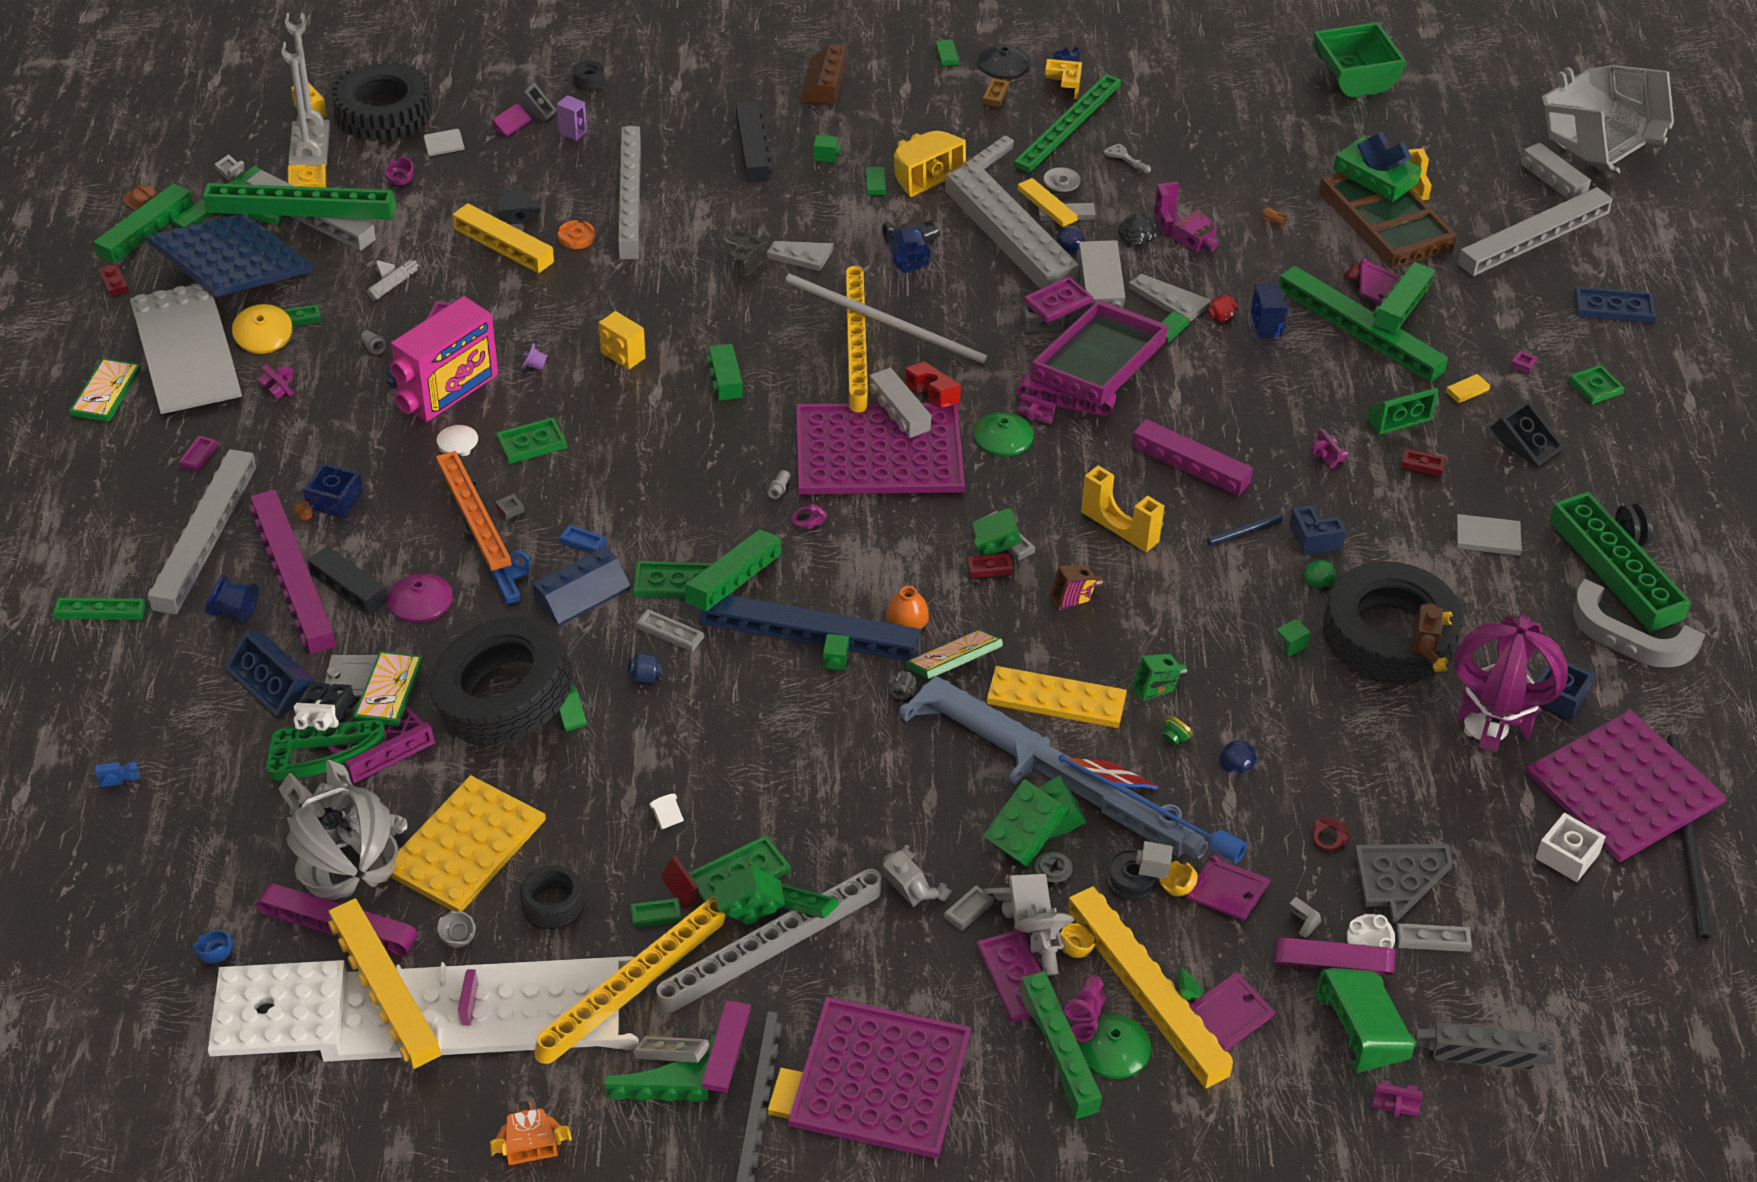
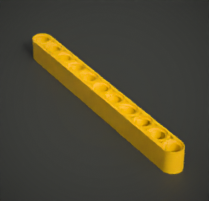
(856, 342)
(628, 982)

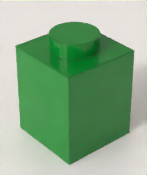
(826, 148)
(836, 652)

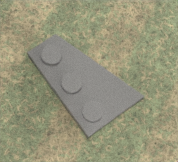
(801, 254)

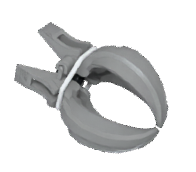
(336, 813)

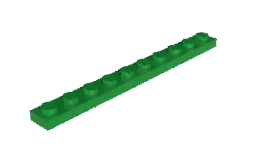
(1067, 123)

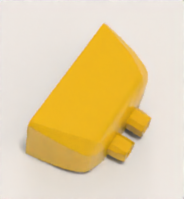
(927, 159)

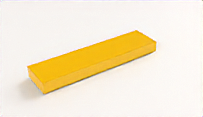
(1047, 202)

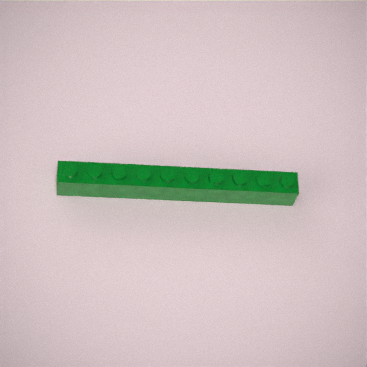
(300, 201)
(1360, 323)

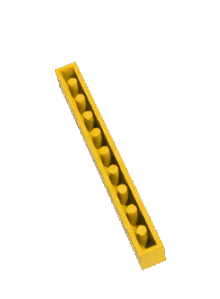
(1151, 988)

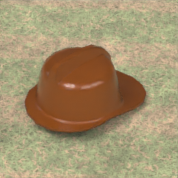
(139, 196)

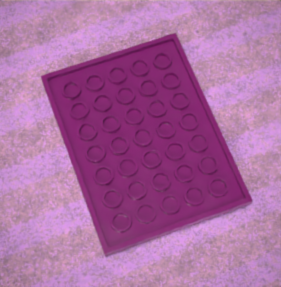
(870, 454)

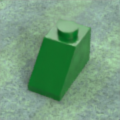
(571, 712)

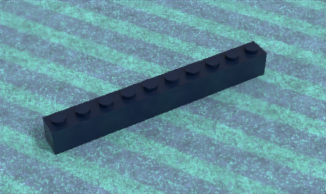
(812, 626)

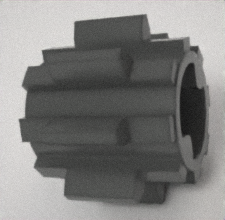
(902, 685)

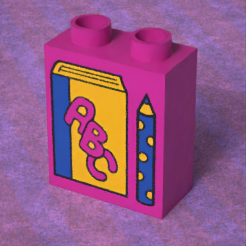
(444, 359)

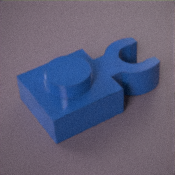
(113, 773)

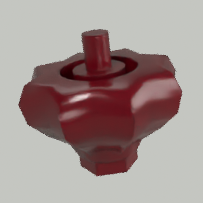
(1353, 273)

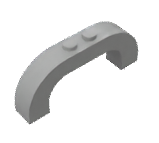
(1628, 640)

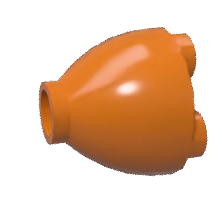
(908, 609)

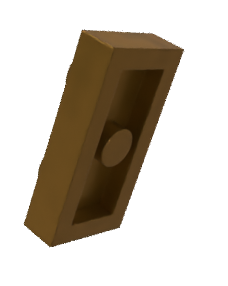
(995, 92)

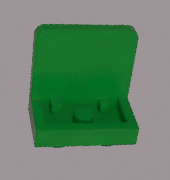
(996, 532)

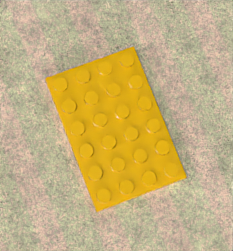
(465, 844)

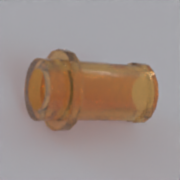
(1273, 215)

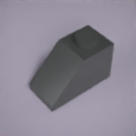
(535, 102)

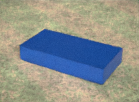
(582, 539)

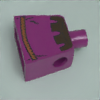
(1195, 232)

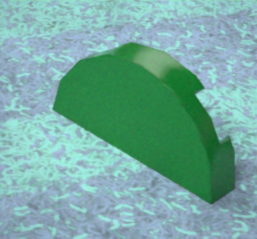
(1188, 985)

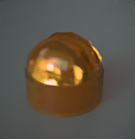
(303, 510)

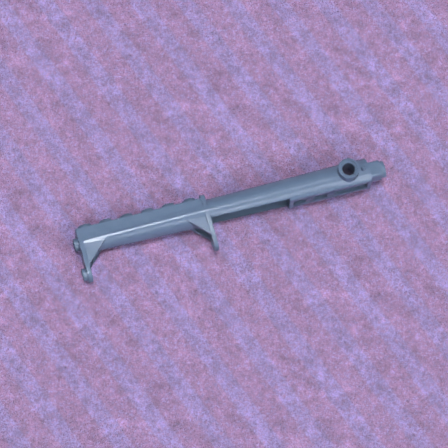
(1035, 752)

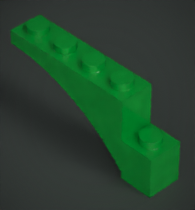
(665, 1083)

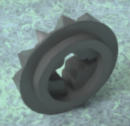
(1048, 860)

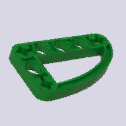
(284, 742)

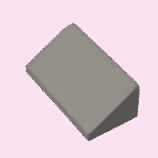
(443, 142)

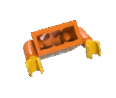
(529, 1135)

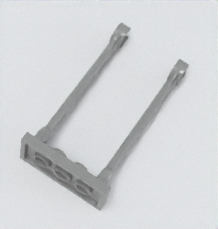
(309, 137)

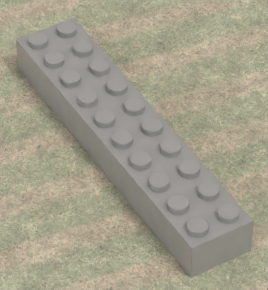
(1010, 226)

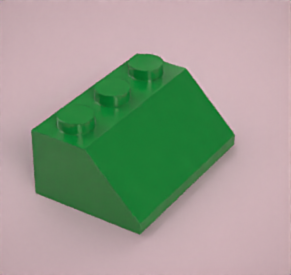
(1403, 411)

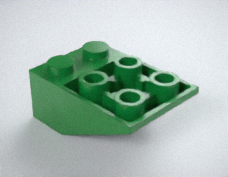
(1061, 792)

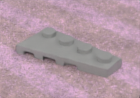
(1169, 296)

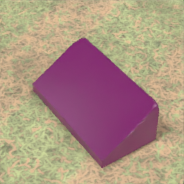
(511, 120)

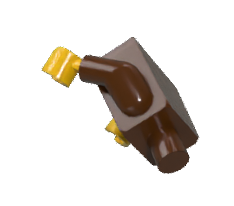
(1427, 633)

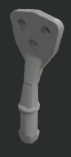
(1120, 151)

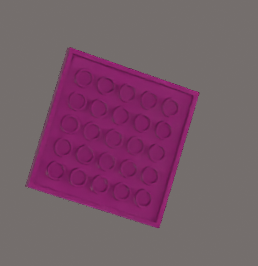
(1626, 784)
(880, 1077)

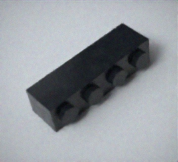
(347, 580)

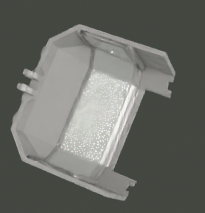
(1608, 112)

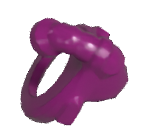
(817, 517)

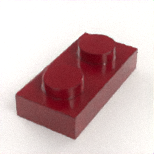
(113, 279)
(1423, 462)
(990, 565)

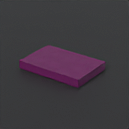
(1058, 299)

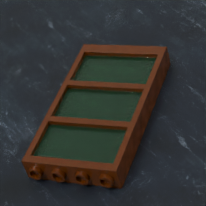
(1394, 230)

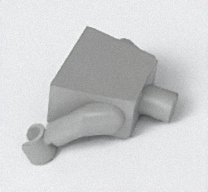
(909, 879)

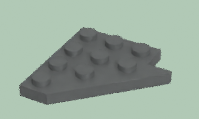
(1400, 873)

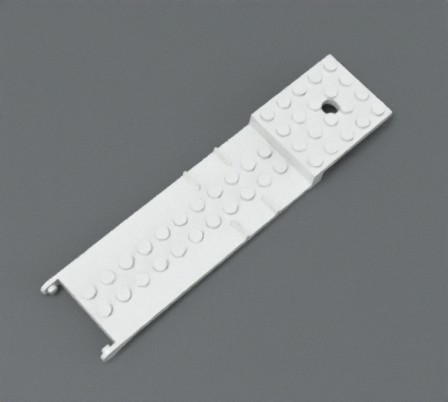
(331, 1011)

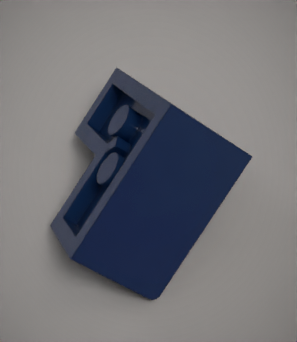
(1380, 156)
(1316, 534)

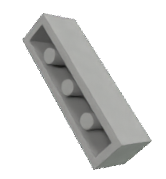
(1555, 171)
(900, 402)

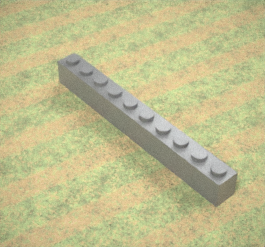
(629, 193)
(1534, 231)
(201, 532)

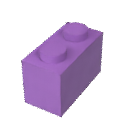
(571, 117)

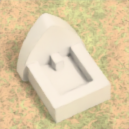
(666, 811)

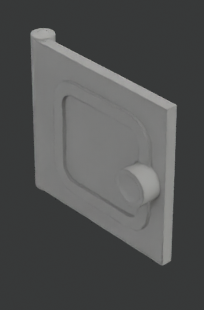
(353, 671)

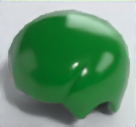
(1320, 574)

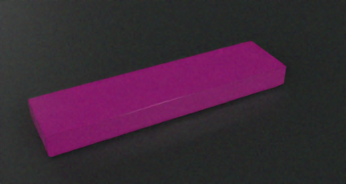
(726, 1046)

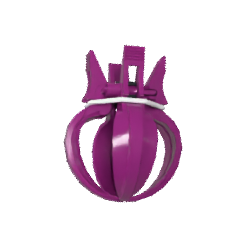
(1504, 691)

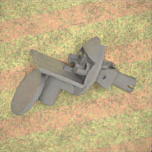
(1030, 906)

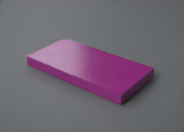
(1007, 962)

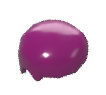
(399, 171)

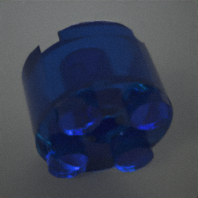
(909, 249)

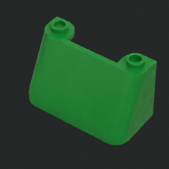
(1367, 1017)

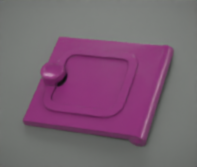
(1375, 281)
(1225, 885)
(1230, 1015)

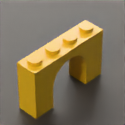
(1099, 504)

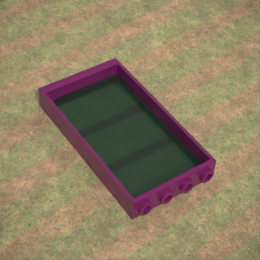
(1099, 352)

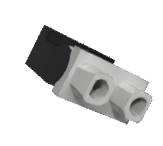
(324, 707)

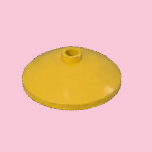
(262, 329)

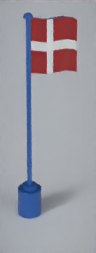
(1117, 776)

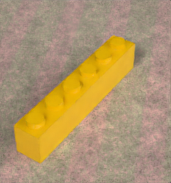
(503, 238)

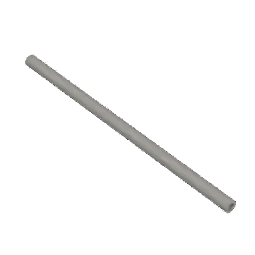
(886, 318)

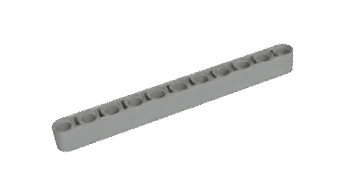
(763, 944)

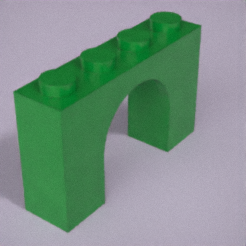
(1385, 183)

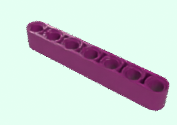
(314, 914)

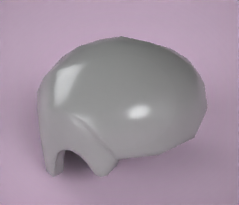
(456, 929)

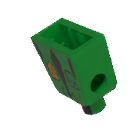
(1157, 676)

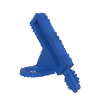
(505, 577)

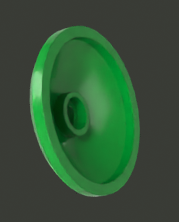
(1003, 434)
(1119, 1055)

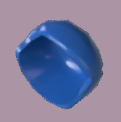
(214, 947)

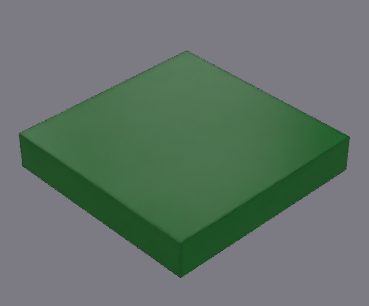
(1596, 384)

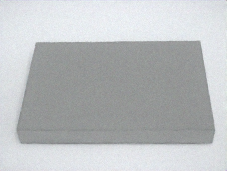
(1488, 534)

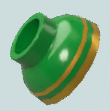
(1176, 730)

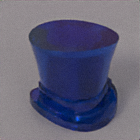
(233, 599)

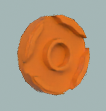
(576, 235)

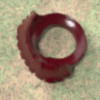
(1327, 822)

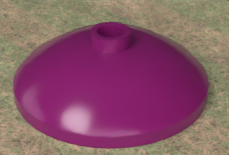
(419, 598)

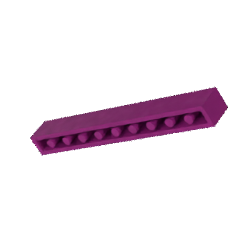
(292, 572)

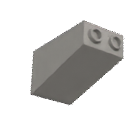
(1101, 272)

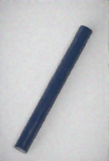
(1244, 529)

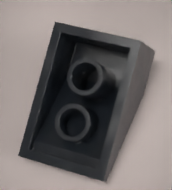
(1527, 434)

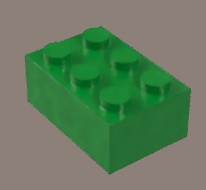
(1025, 823)

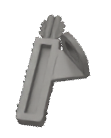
(390, 277)

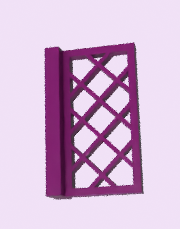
(389, 751)

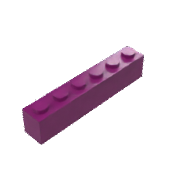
(1192, 457)

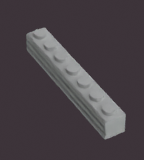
(991, 153)

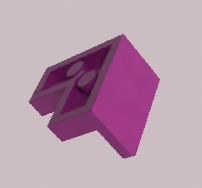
(1165, 206)

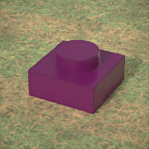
(1524, 362)

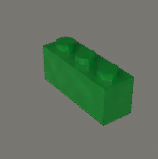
(724, 372)

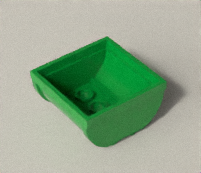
(1360, 58)

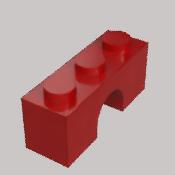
(941, 388)

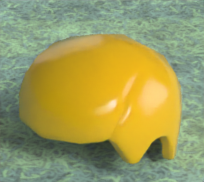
(1180, 879)
(1077, 940)

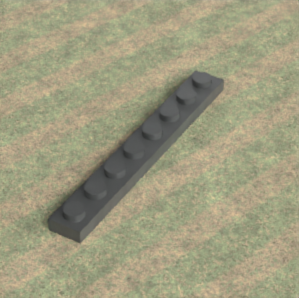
(761, 1093)

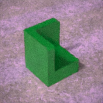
(1295, 635)

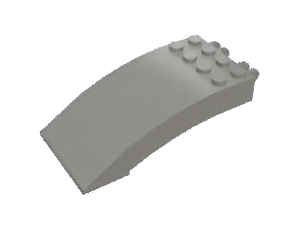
(185, 348)

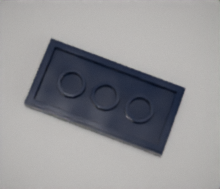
(1615, 304)

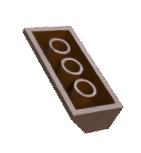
(824, 75)

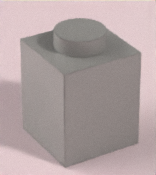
(1154, 859)

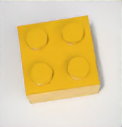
(622, 340)

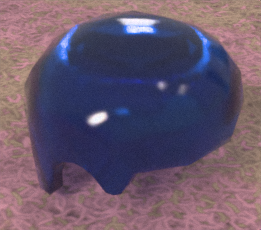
(1067, 55)
(1069, 238)
(1238, 756)

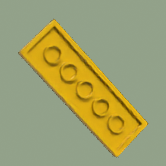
(1057, 696)

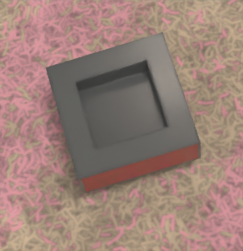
(509, 506)

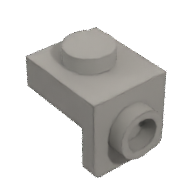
(229, 168)

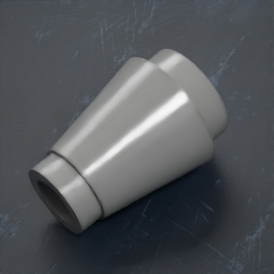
(373, 342)

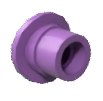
(534, 359)

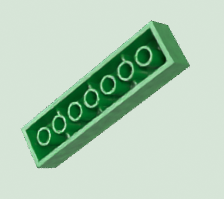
(1620, 561)

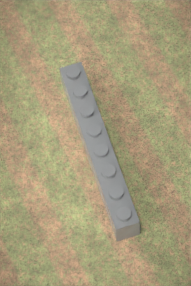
(350, 231)

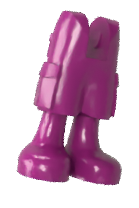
(1086, 1008)

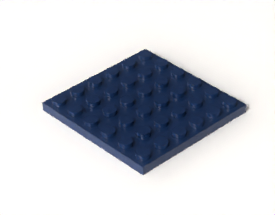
(229, 254)

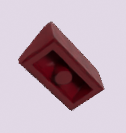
(680, 883)

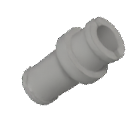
(778, 486)

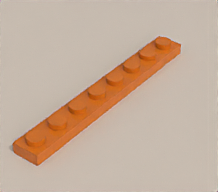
(473, 511)

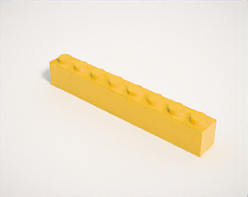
(384, 983)

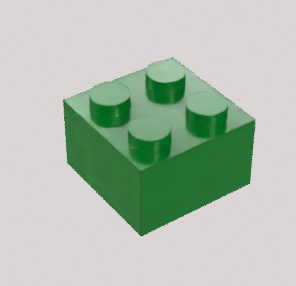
(749, 895)

